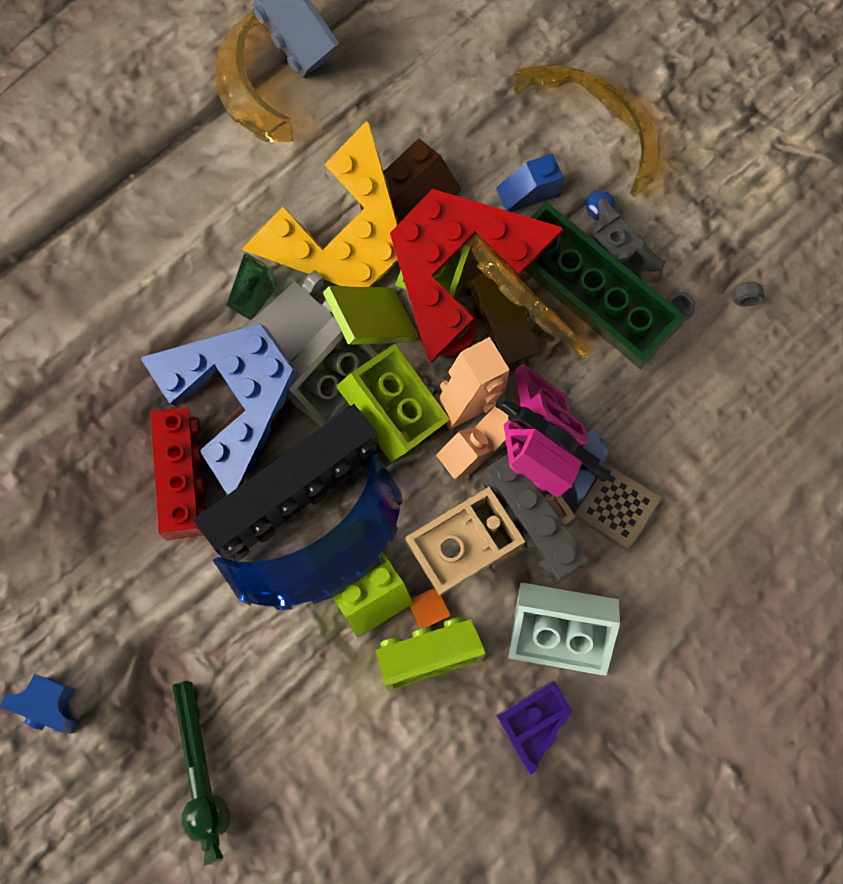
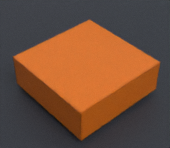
(429, 609)

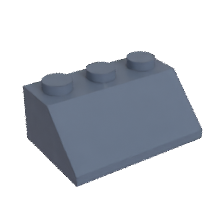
(298, 31)

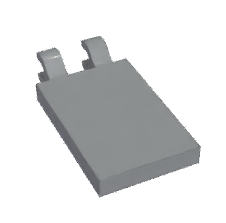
(295, 315)

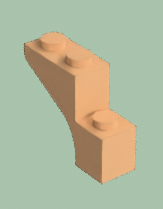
(475, 445)

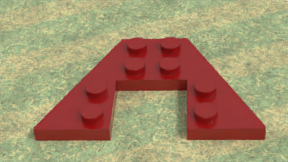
(435, 234)

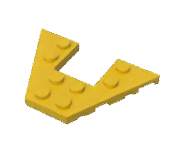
(364, 247)

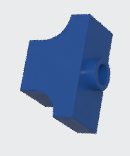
(43, 704)

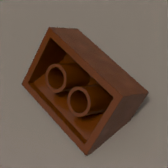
(415, 175)

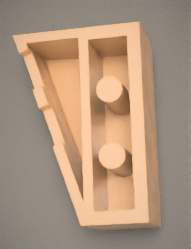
(475, 383)

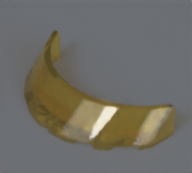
(237, 92)
(616, 99)

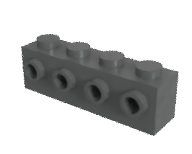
(535, 521)

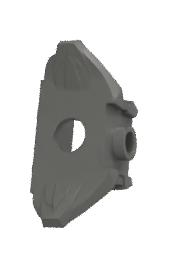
(622, 242)

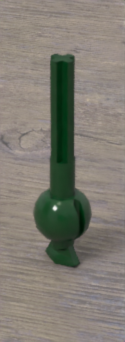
(206, 814)

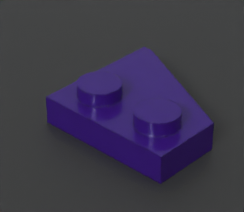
(534, 723)

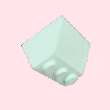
(564, 629)

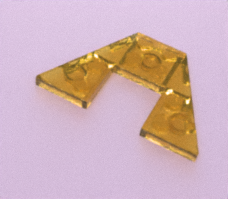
(517, 291)

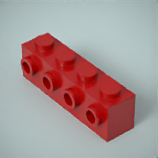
(177, 472)

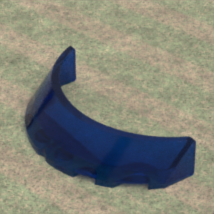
(328, 563)

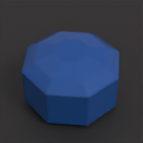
(592, 203)

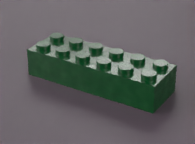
(603, 291)

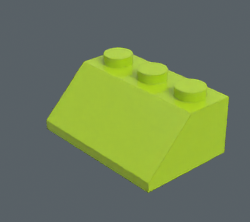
(393, 402)
(429, 653)

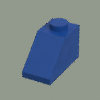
(531, 184)

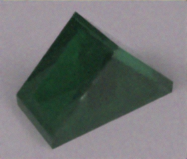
(251, 287)

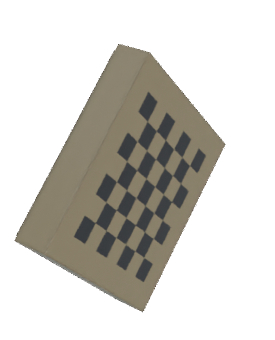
(617, 508)

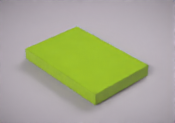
(370, 315)

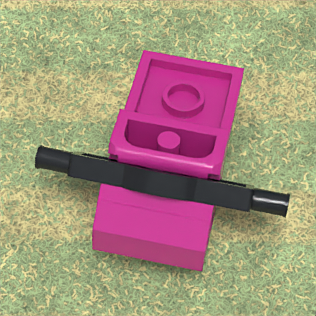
(545, 437)

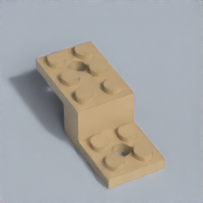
(482, 533)

